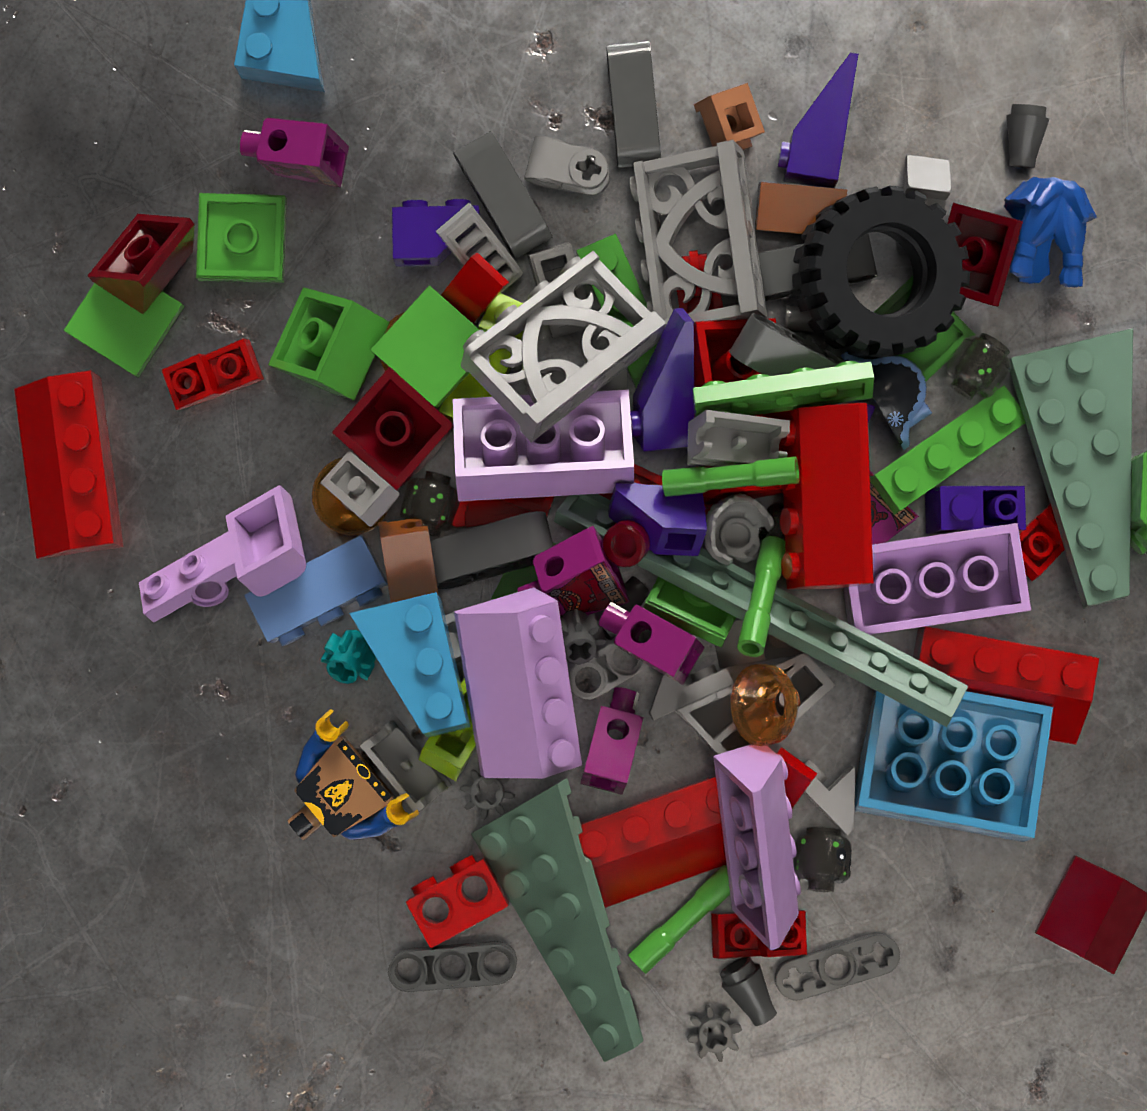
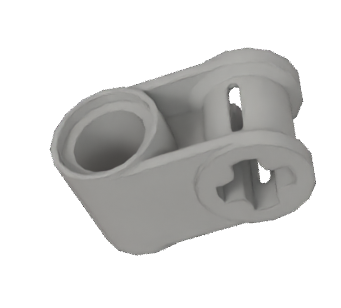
(558, 166)

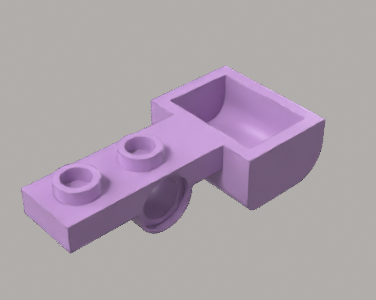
(259, 549)

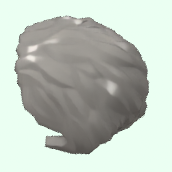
(734, 528)

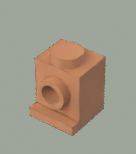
(733, 108)

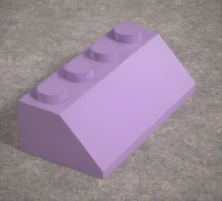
(574, 457)
(941, 581)
(518, 686)
(758, 840)

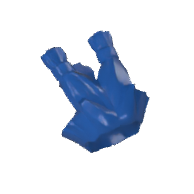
(1049, 211)

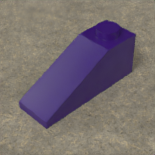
(818, 139)
(665, 390)

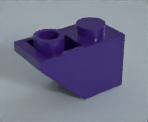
(416, 235)
(973, 507)
(672, 523)

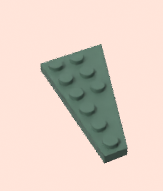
(1081, 433)
(560, 904)

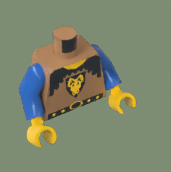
(342, 789)

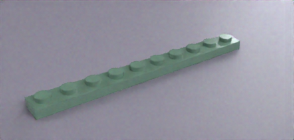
(791, 620)

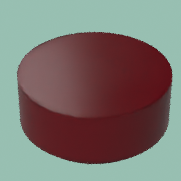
(626, 543)

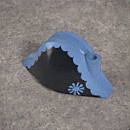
(898, 392)

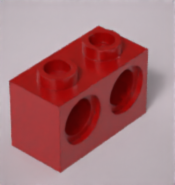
(462, 910)

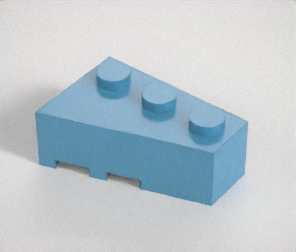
(279, 44)
(418, 659)

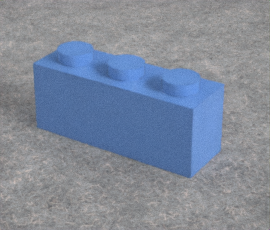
(318, 595)

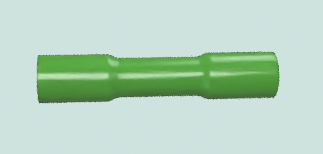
(701, 479)
(757, 618)
(664, 938)

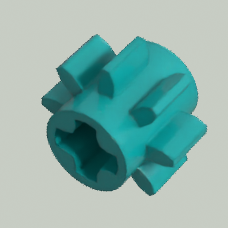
(348, 657)

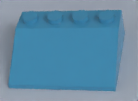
(966, 777)

